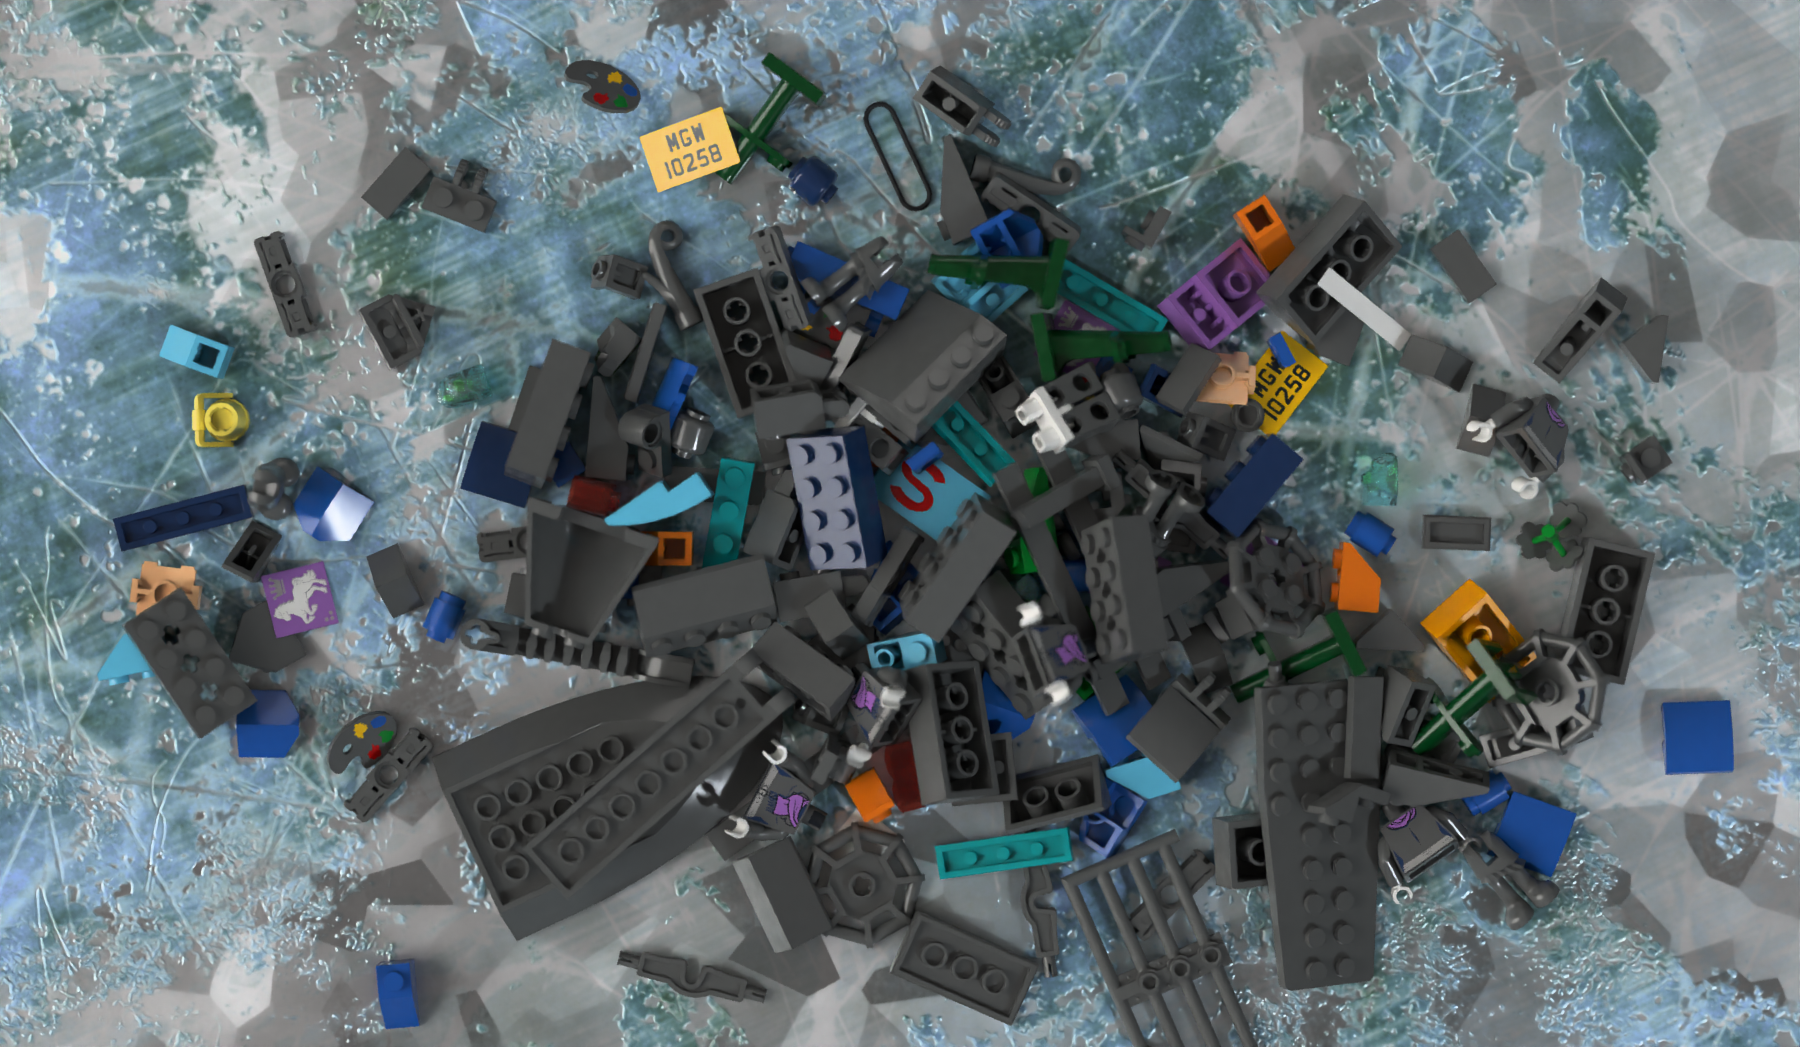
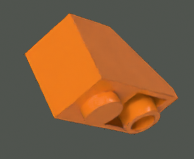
(1265, 232)
(672, 549)
(1356, 582)
(870, 796)

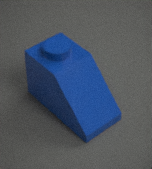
(398, 993)

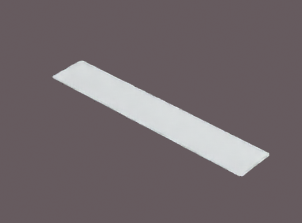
(1364, 309)

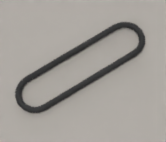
(885, 163)

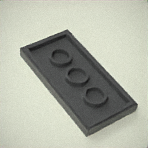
(964, 968)

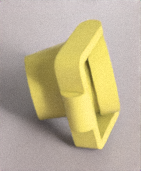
(224, 420)

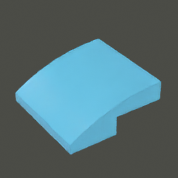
(986, 300)

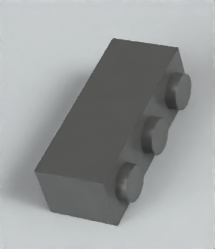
(804, 670)

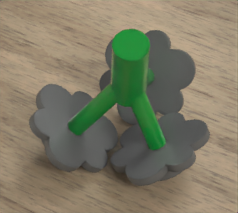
(1539, 538)

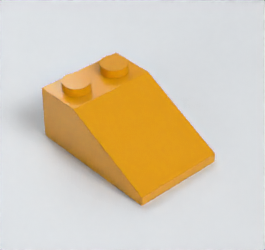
(1468, 616)

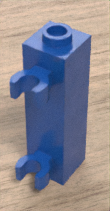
(820, 265)

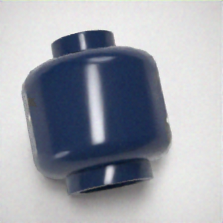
(813, 181)

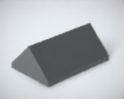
(1057, 794)
(783, 895)

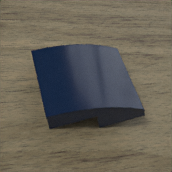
(487, 465)

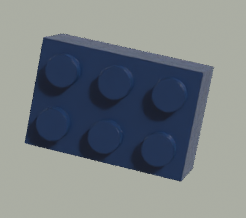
(1251, 484)

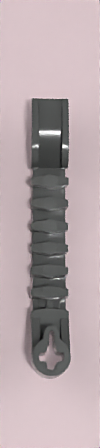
(606, 657)

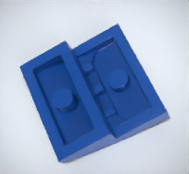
(1111, 730)
(1697, 737)
(1535, 831)

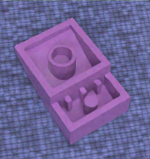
(1217, 297)

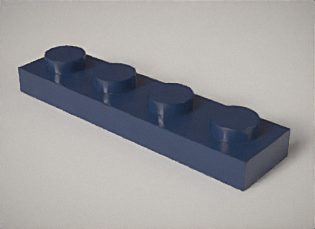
(183, 518)

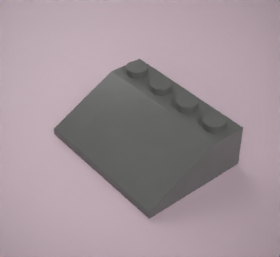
(925, 362)

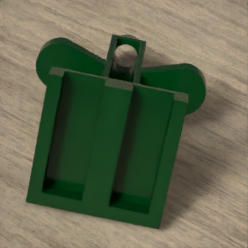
(770, 113)
(1036, 272)
(1059, 347)
(1302, 661)
(1496, 678)

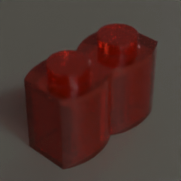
(593, 496)
(901, 767)

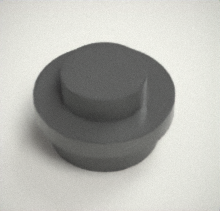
(1248, 417)

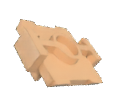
(1230, 381)
(160, 581)

